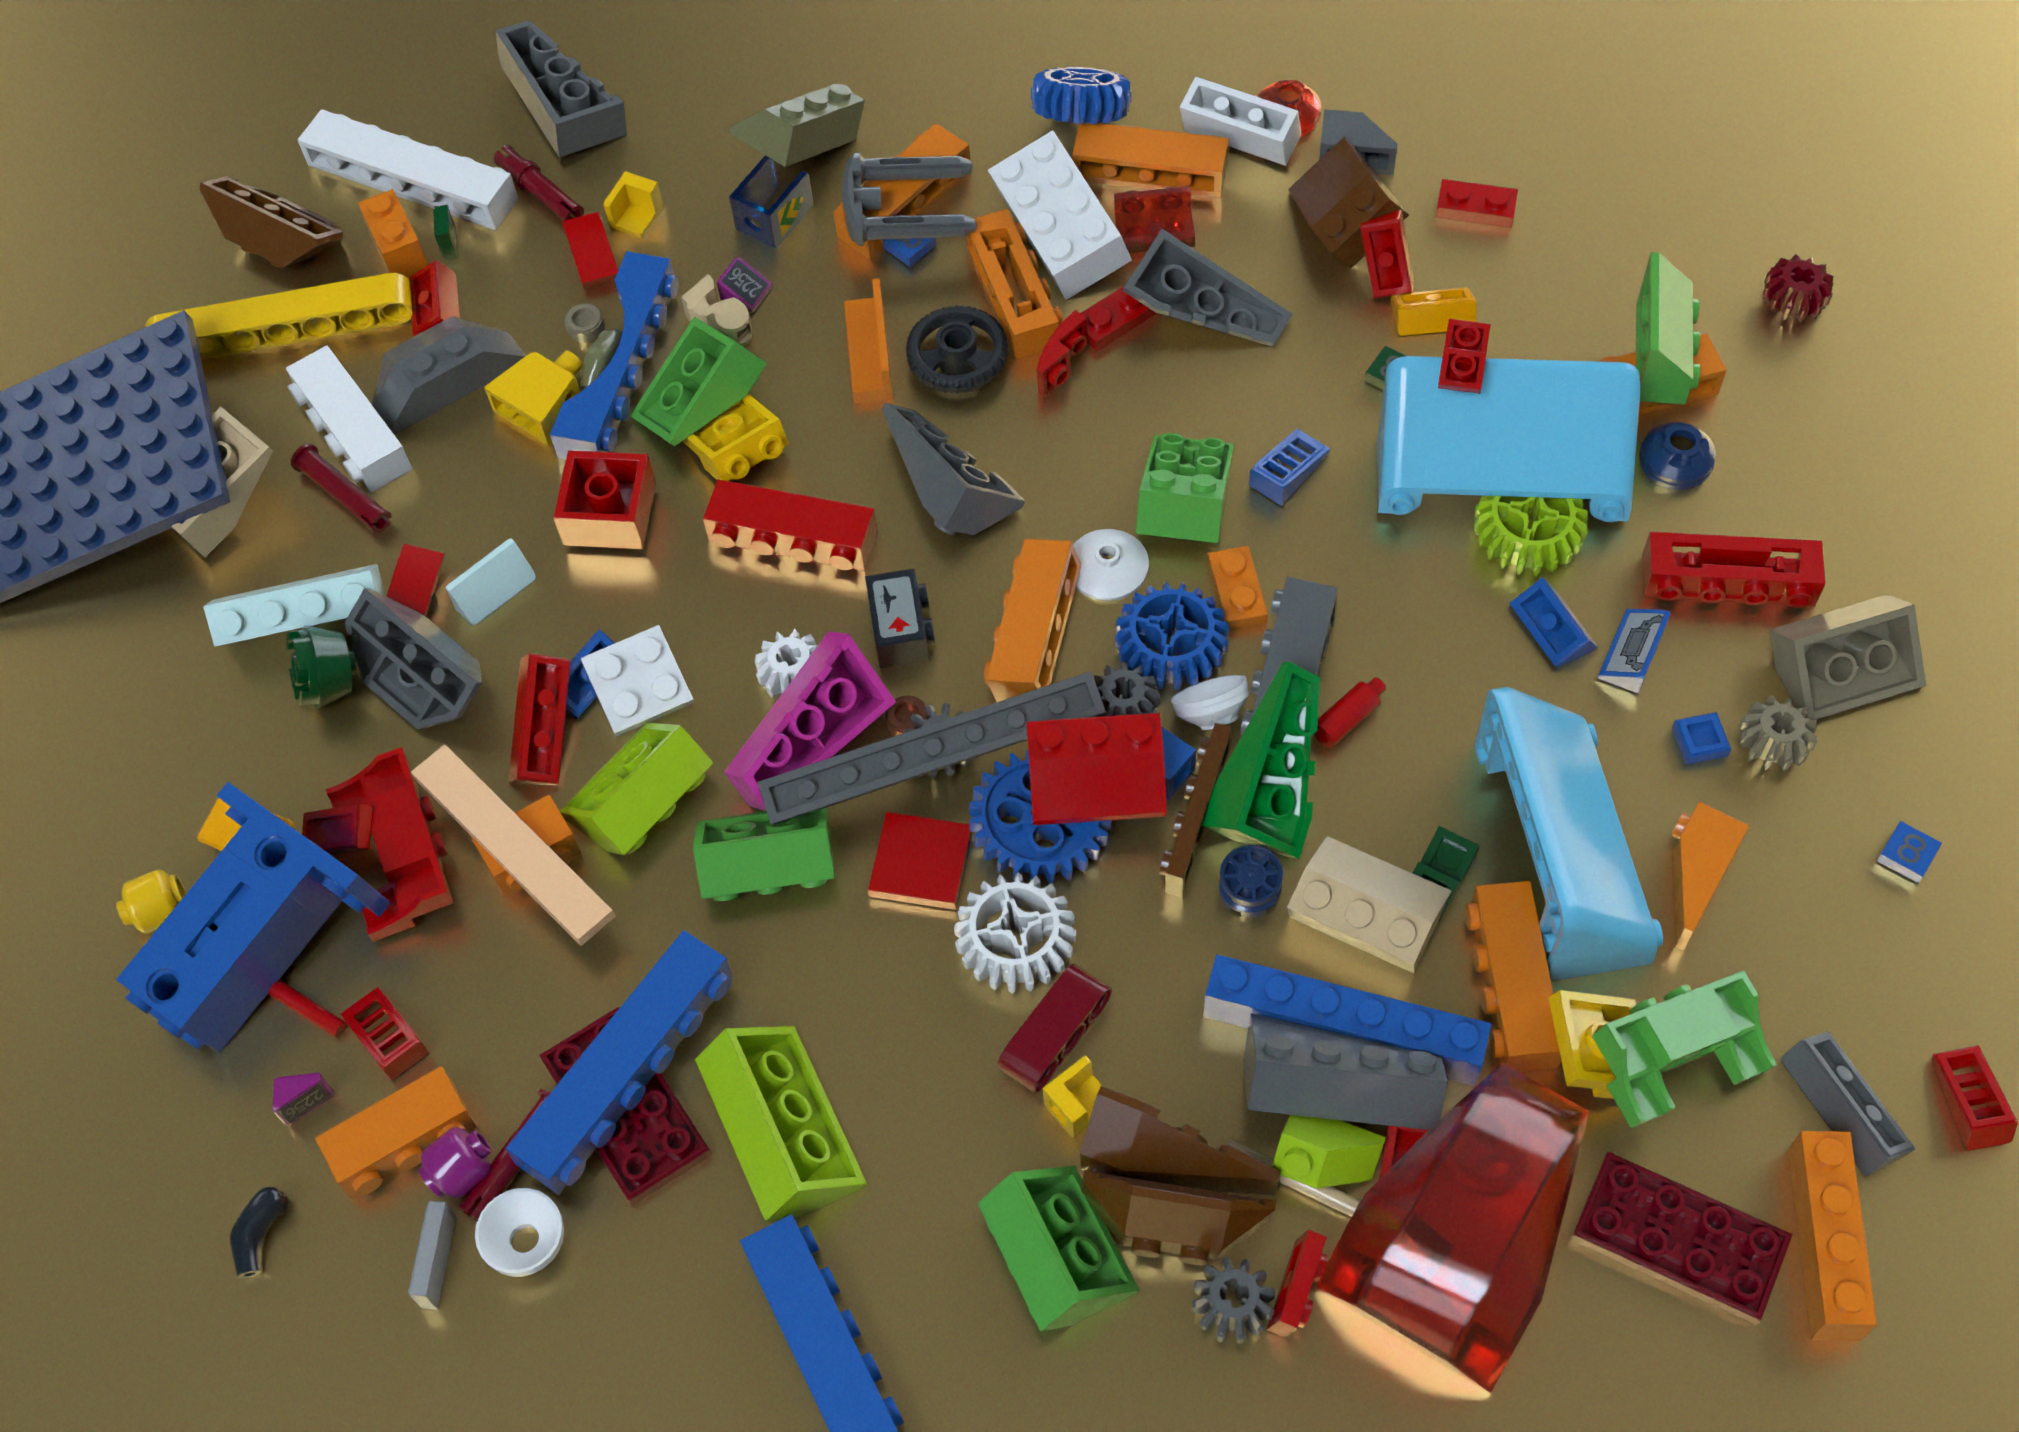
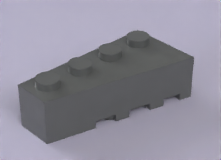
(560, 96)
(1340, 1076)

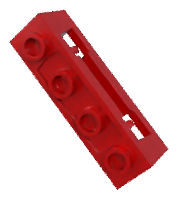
(1733, 569)

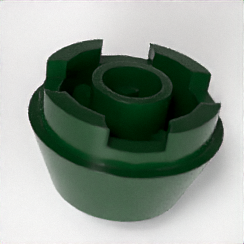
(320, 666)

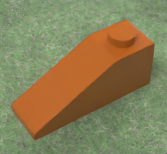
(1699, 863)

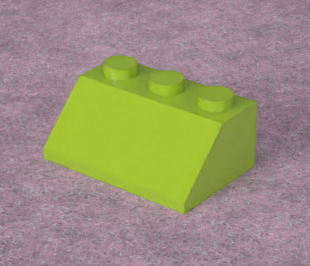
(638, 787)

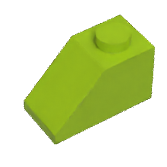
(1326, 1152)

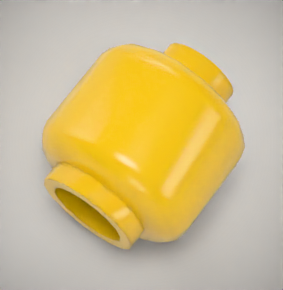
(149, 900)

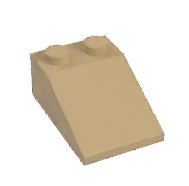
(243, 463)

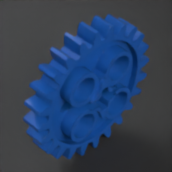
(1016, 842)

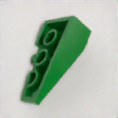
(1266, 779)

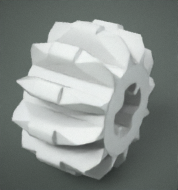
(782, 660)

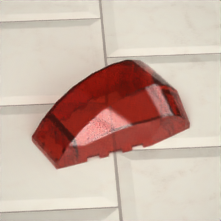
(1465, 1227)

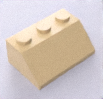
(1368, 903)

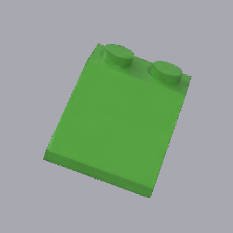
(697, 383)

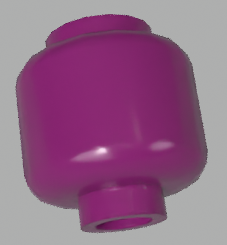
(455, 1162)

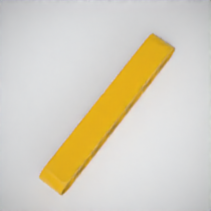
(299, 315)

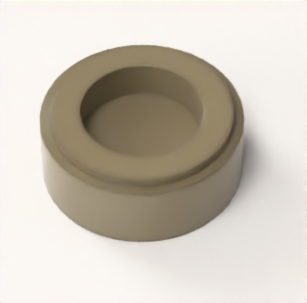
(584, 322)

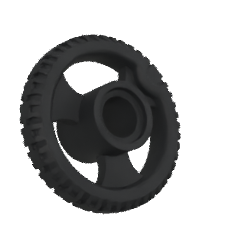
(956, 349)

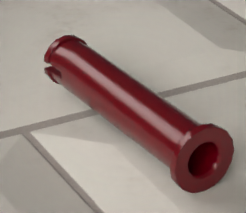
(308, 460)
(501, 1172)

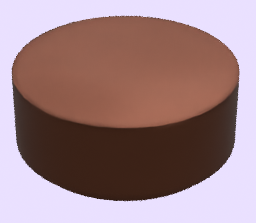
(899, 714)

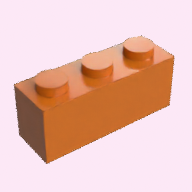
(393, 1133)

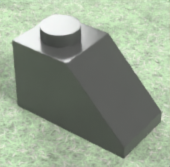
(1367, 138)

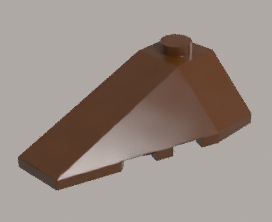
(1132, 1143)

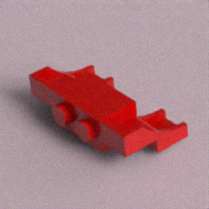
(403, 840)

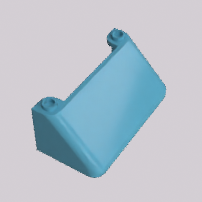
(1527, 434)
(1590, 885)

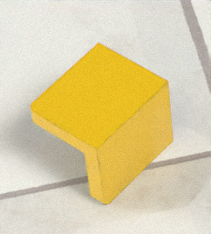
(633, 205)
(1073, 1096)

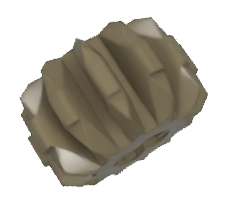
(1778, 733)

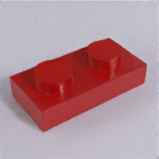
(1476, 203)
(1114, 318)
(1304, 1266)

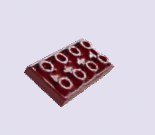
(650, 1141)
(1682, 1238)

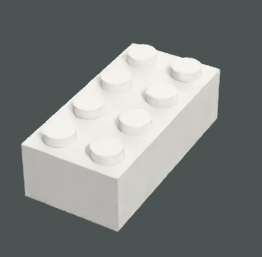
(1060, 215)

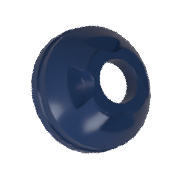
(1676, 467)

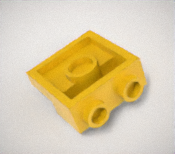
(738, 440)
(1575, 1021)

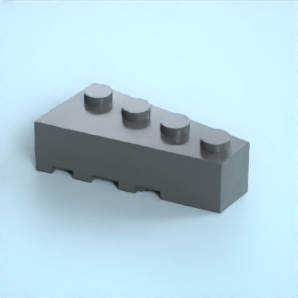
(1299, 634)

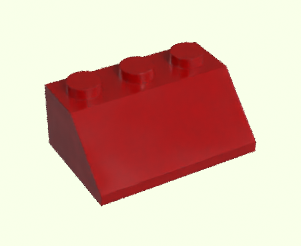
(1096, 769)

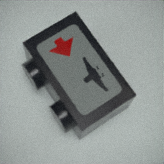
(898, 619)

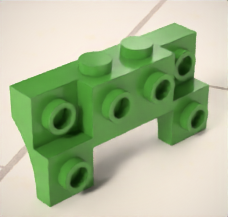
(1677, 1031)

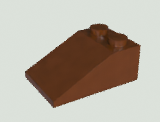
(1339, 196)

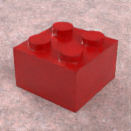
(605, 499)

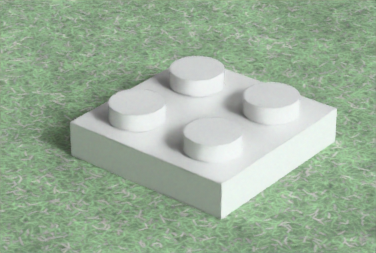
(637, 680)

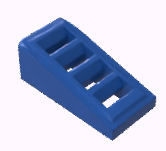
(1281, 489)

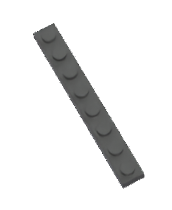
(925, 749)

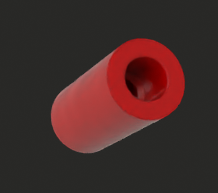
(1349, 712)

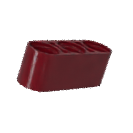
(1054, 1028)

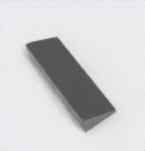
(1846, 1102)

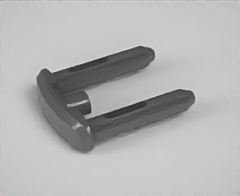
(858, 198)

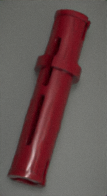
(529, 176)

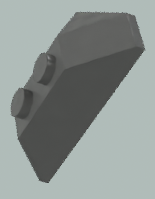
(440, 369)
(411, 661)

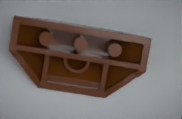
(267, 222)
(1174, 1217)

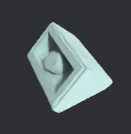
(490, 582)

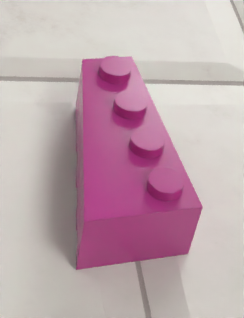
(813, 718)

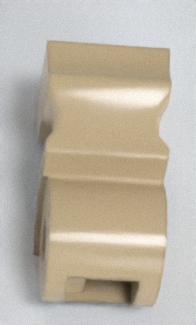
(726, 316)

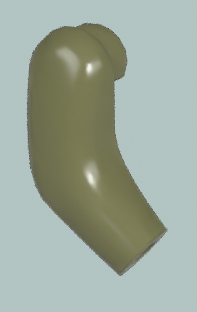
(600, 355)

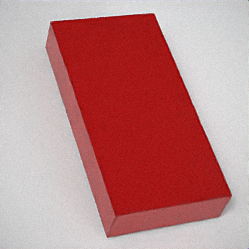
(339, 828)

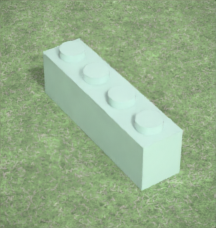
(289, 605)

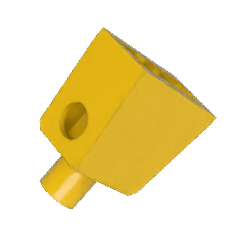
(534, 392)

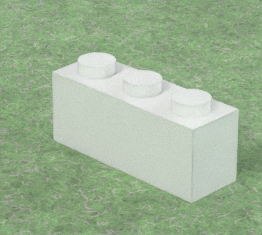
(1247, 120)

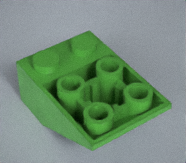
(1184, 488)

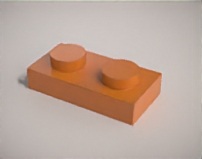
(1237, 587)

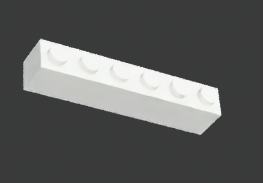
(409, 168)

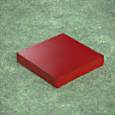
(920, 861)

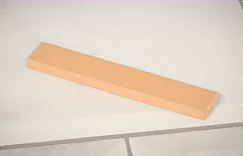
(513, 845)

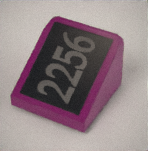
(744, 284)
(299, 1095)

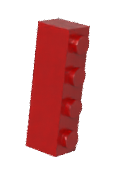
(790, 525)

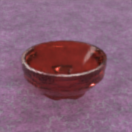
(1307, 104)

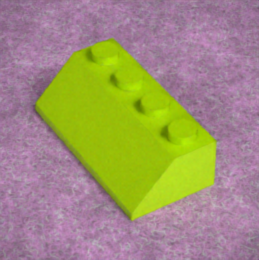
(779, 1120)

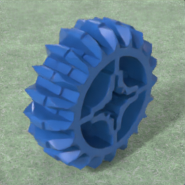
(1081, 95)
(1190, 650)

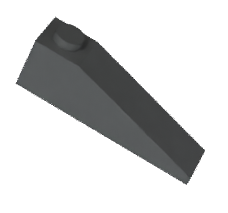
(1196, 290)
(946, 478)

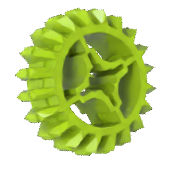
(1555, 533)

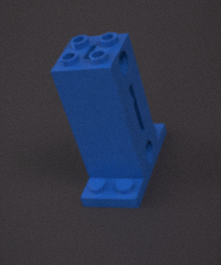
(240, 926)

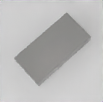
(432, 1255)

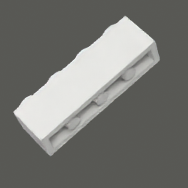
(348, 418)

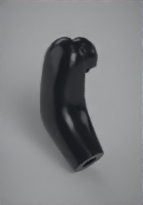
(251, 1228)

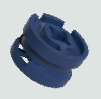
(1250, 881)

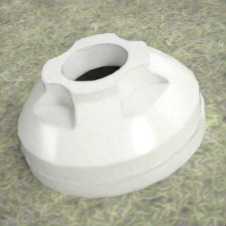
(1212, 701)
(507, 1216)

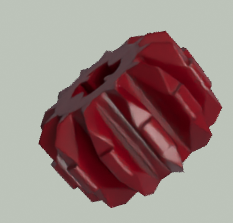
(1798, 288)

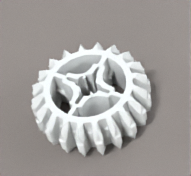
(1047, 920)

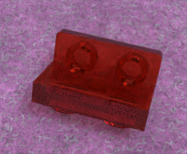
(1144, 213)

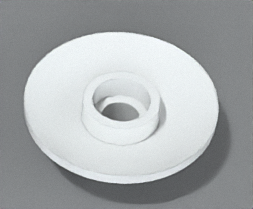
(1111, 577)

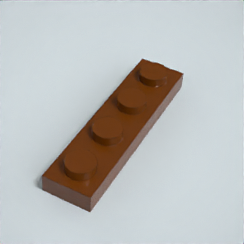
(1188, 825)

